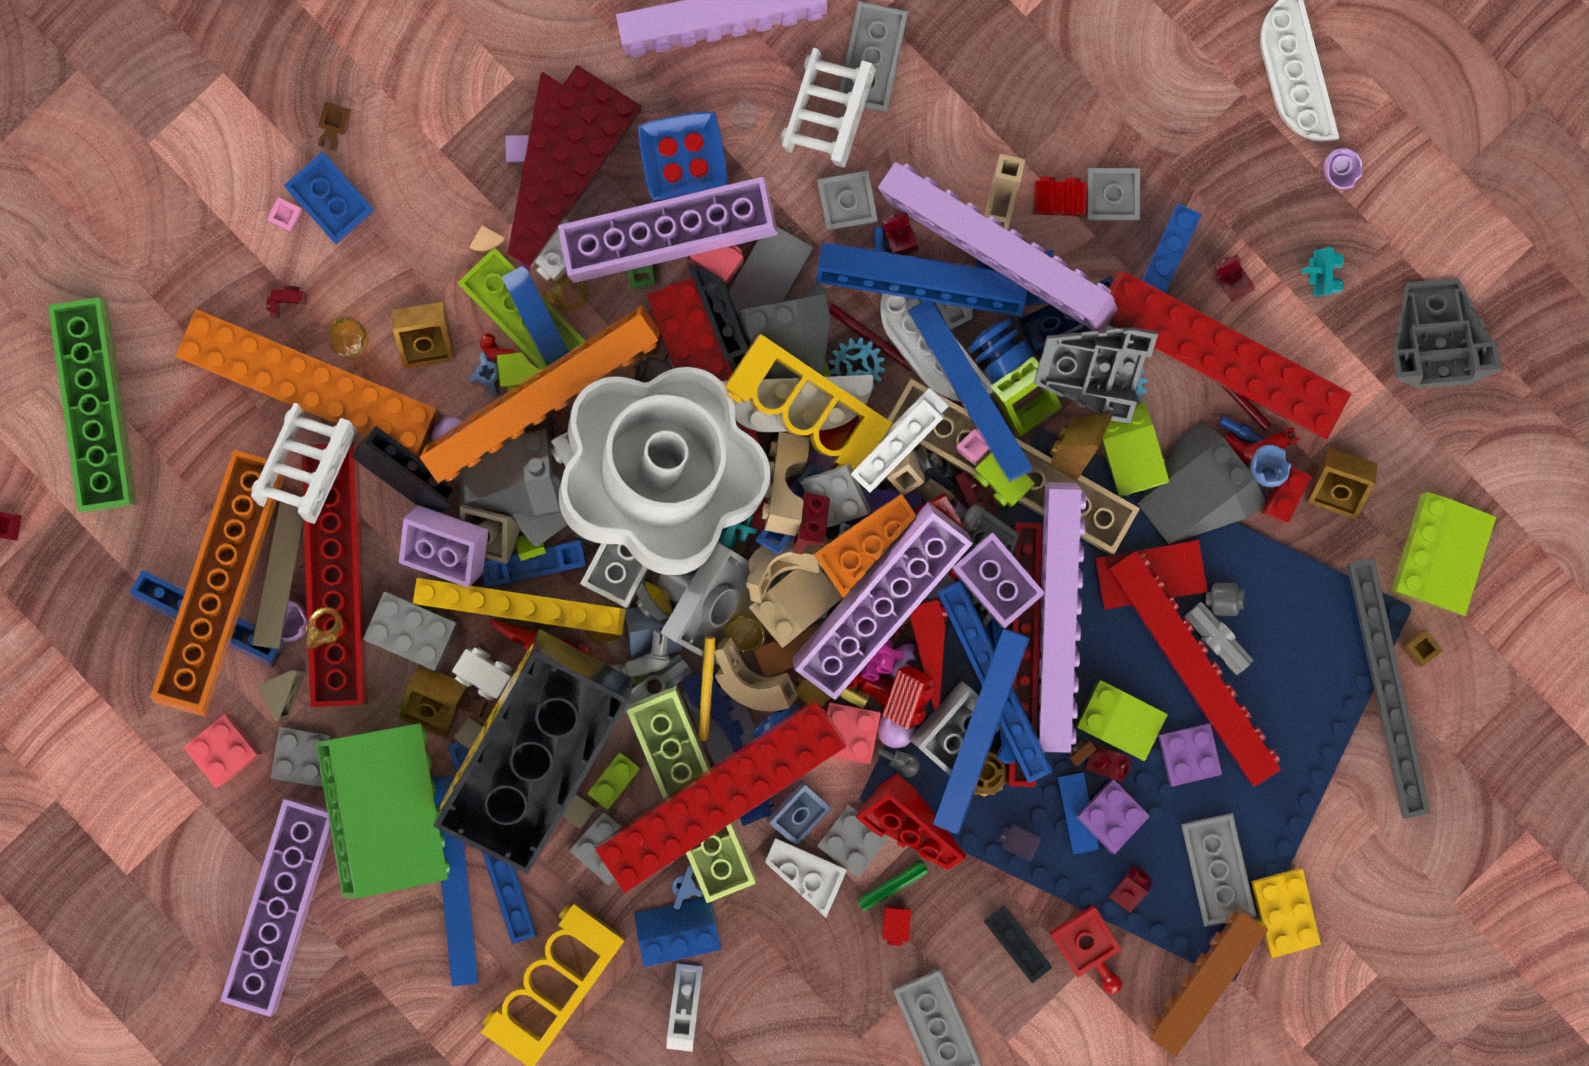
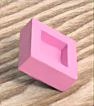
(284, 214)
(973, 448)

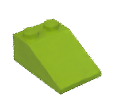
(1134, 453)
(1120, 720)

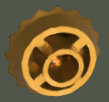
(992, 775)

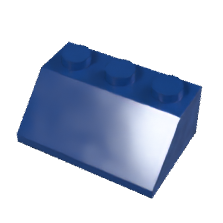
(677, 933)

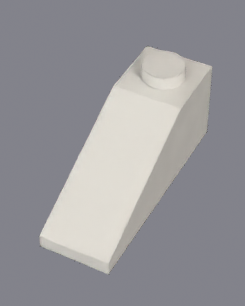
(684, 1007)

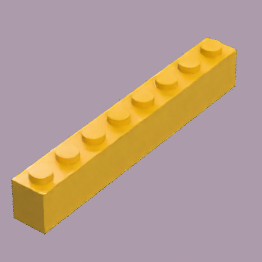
(519, 606)

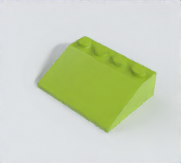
(1443, 553)

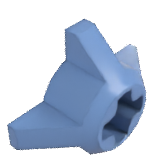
(484, 374)
(687, 888)

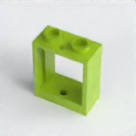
(1008, 392)

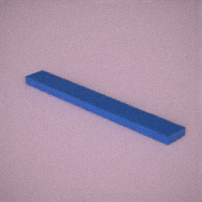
(970, 390)
(980, 653)
(981, 730)
(504, 880)
(457, 904)

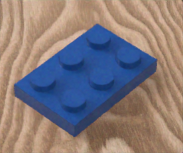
(329, 198)

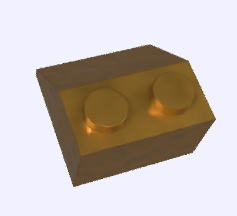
(422, 335)
(1078, 443)
(1343, 483)
(432, 700)

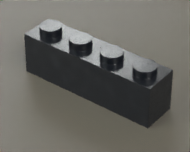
(403, 471)

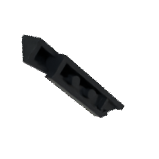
(721, 315)

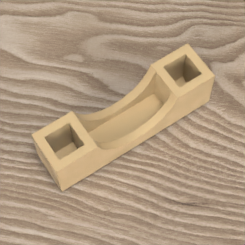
(784, 508)

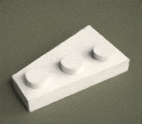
(807, 873)

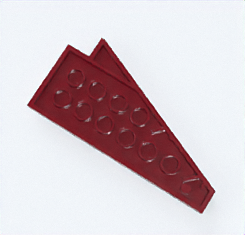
(567, 145)

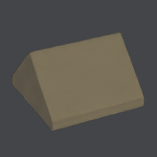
(501, 531)
(281, 693)

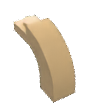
(1004, 189)
(909, 476)
(766, 565)
(749, 688)

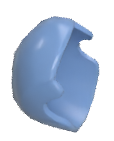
(1270, 466)

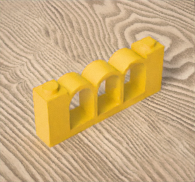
(755, 365)
(514, 1036)

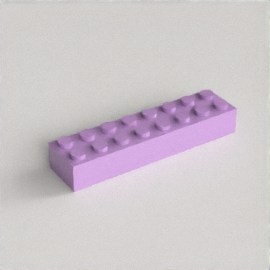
(698, 20)
(667, 230)
(881, 601)
(278, 908)

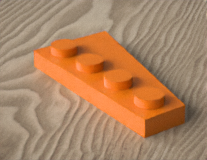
(857, 548)

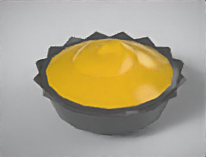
(653, 601)

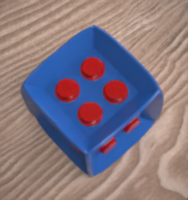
(682, 155)

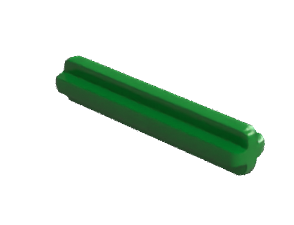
(892, 886)

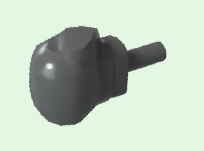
(904, 763)

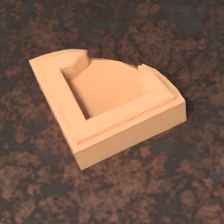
(486, 240)

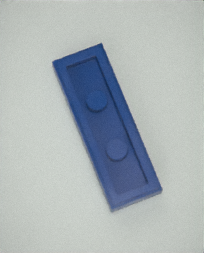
(1074, 799)

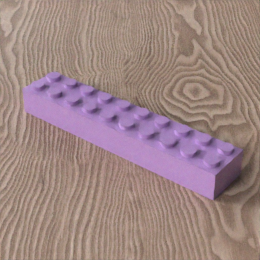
(998, 248)
(1058, 615)

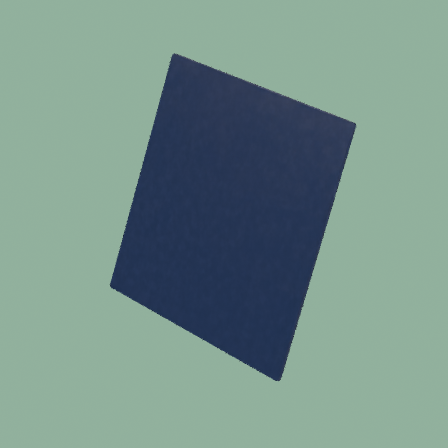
(1300, 691)

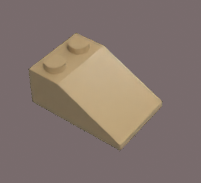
(795, 604)

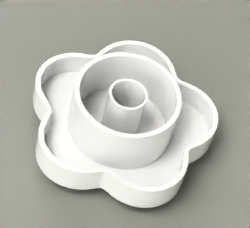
(660, 467)

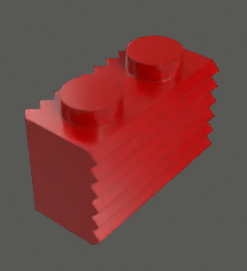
(1059, 197)
(1286, 496)
(908, 697)

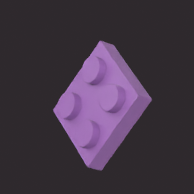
(1189, 754)
(1112, 816)

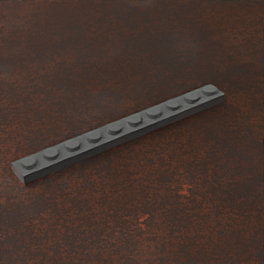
(1388, 688)

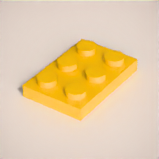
(1287, 912)

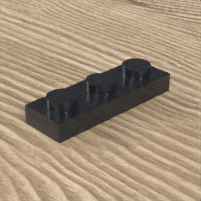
(1017, 944)

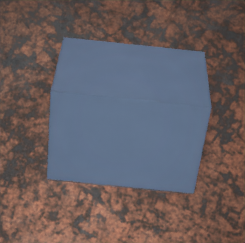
(640, 633)
(799, 813)

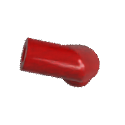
(490, 347)

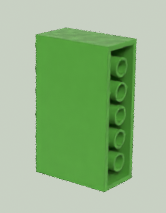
(382, 811)

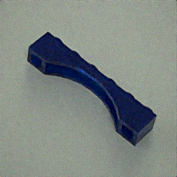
(721, 714)

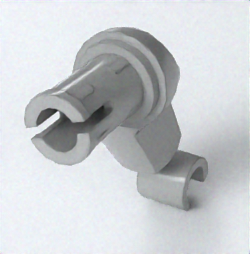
(651, 662)

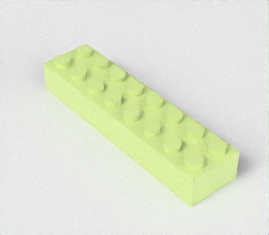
(676, 760)

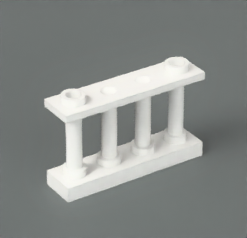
(846, 125)
(901, 439)
(321, 480)

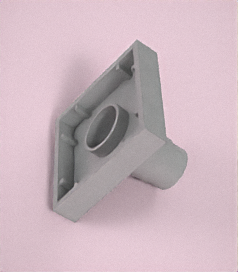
(707, 599)

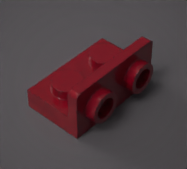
(974, 493)
(813, 522)

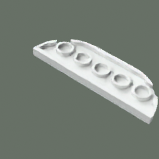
(1296, 72)
(913, 348)
(805, 406)

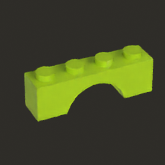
(515, 369)

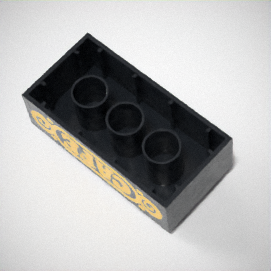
(533, 752)

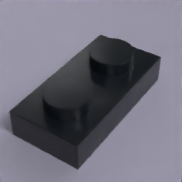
(936, 469)

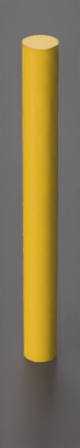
(706, 690)

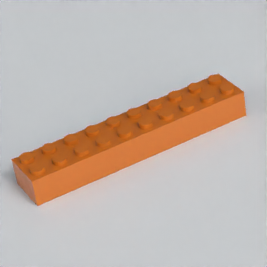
(304, 381)
(540, 394)
(215, 590)

